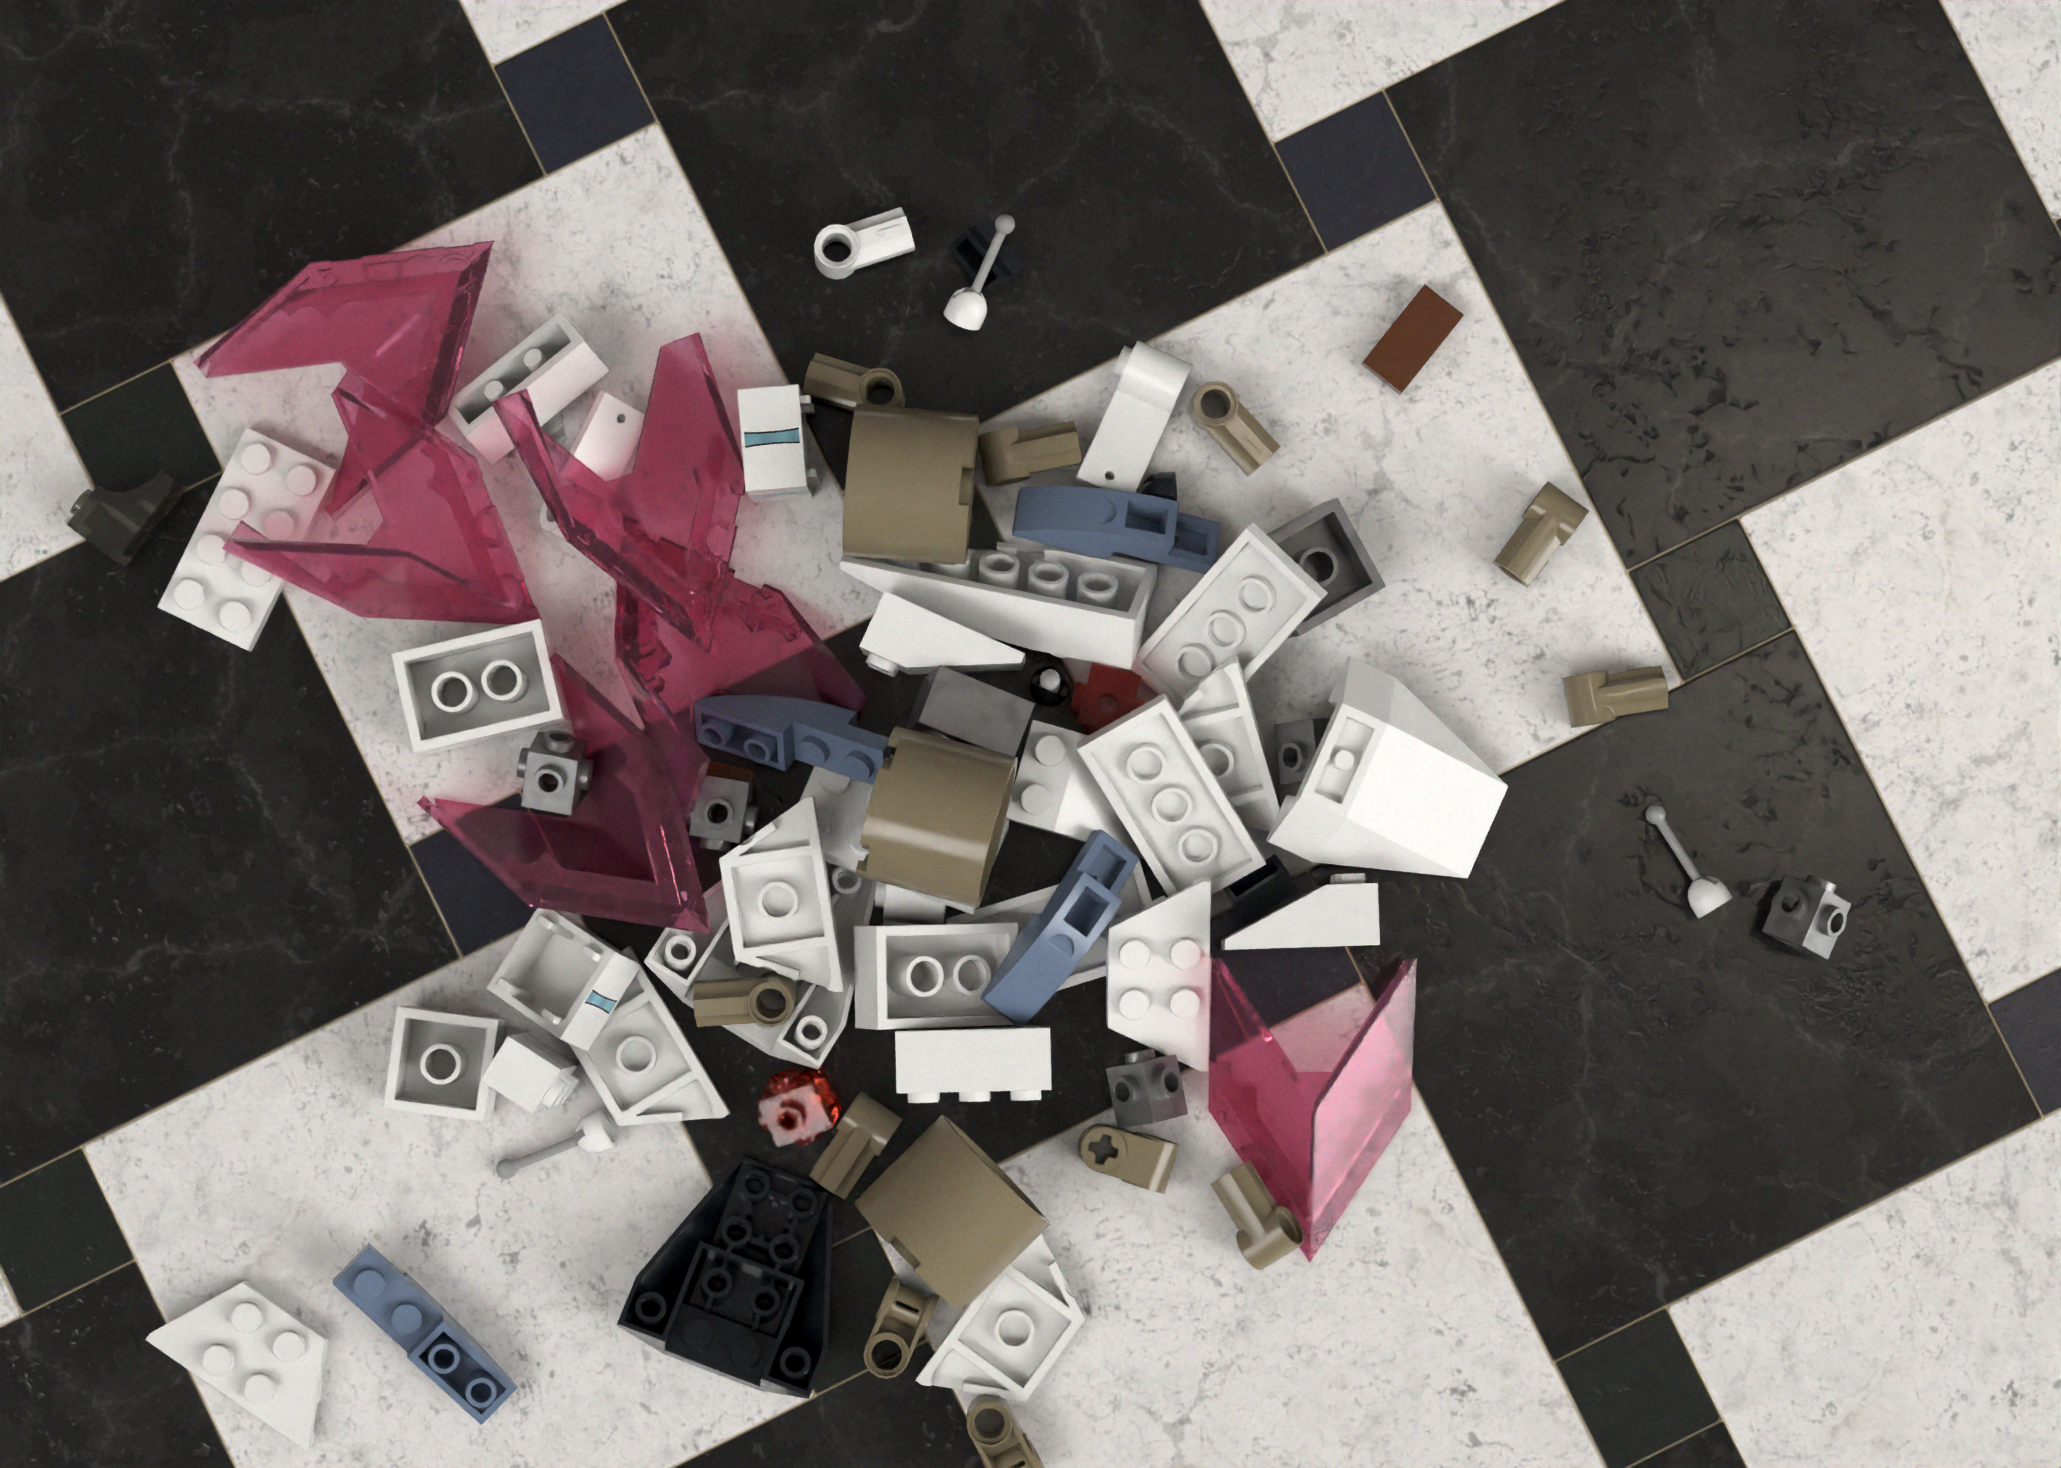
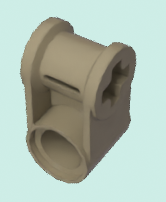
(1137, 1157)
(899, 1325)
(1005, 1446)

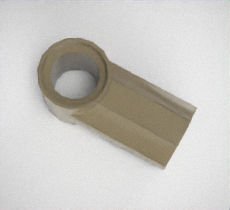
(847, 383)
(1236, 431)
(1015, 454)
(1546, 525)
(1603, 696)
(738, 1000)
(860, 1136)
(1263, 1227)

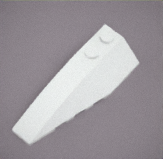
(1030, 599)

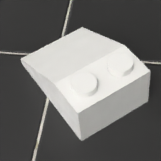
(919, 641)
(1059, 791)
(1324, 917)
(928, 974)

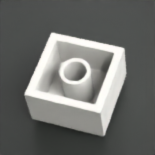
(440, 1063)

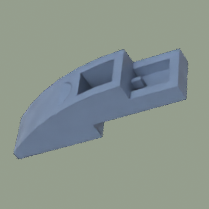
(1116, 520)
(787, 729)
(1063, 932)
(426, 1333)

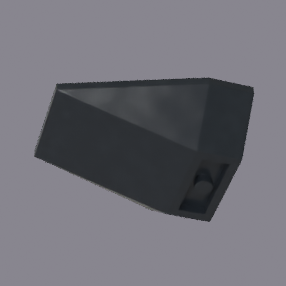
(744, 1282)

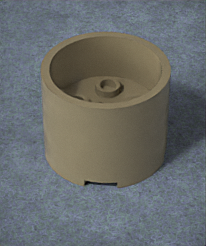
(910, 484)
(936, 816)
(951, 1213)

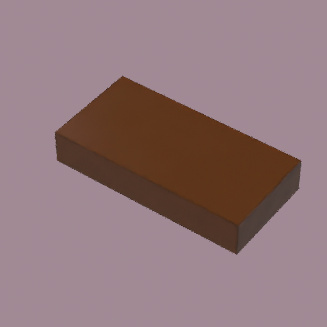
(1412, 339)

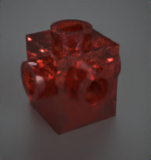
(1103, 683)
(798, 1106)

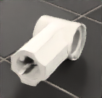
(868, 240)

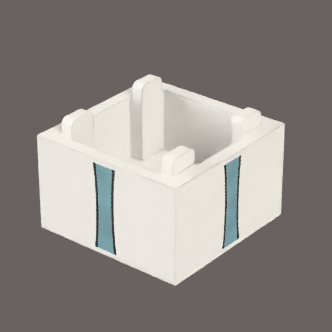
(776, 443)
(564, 977)

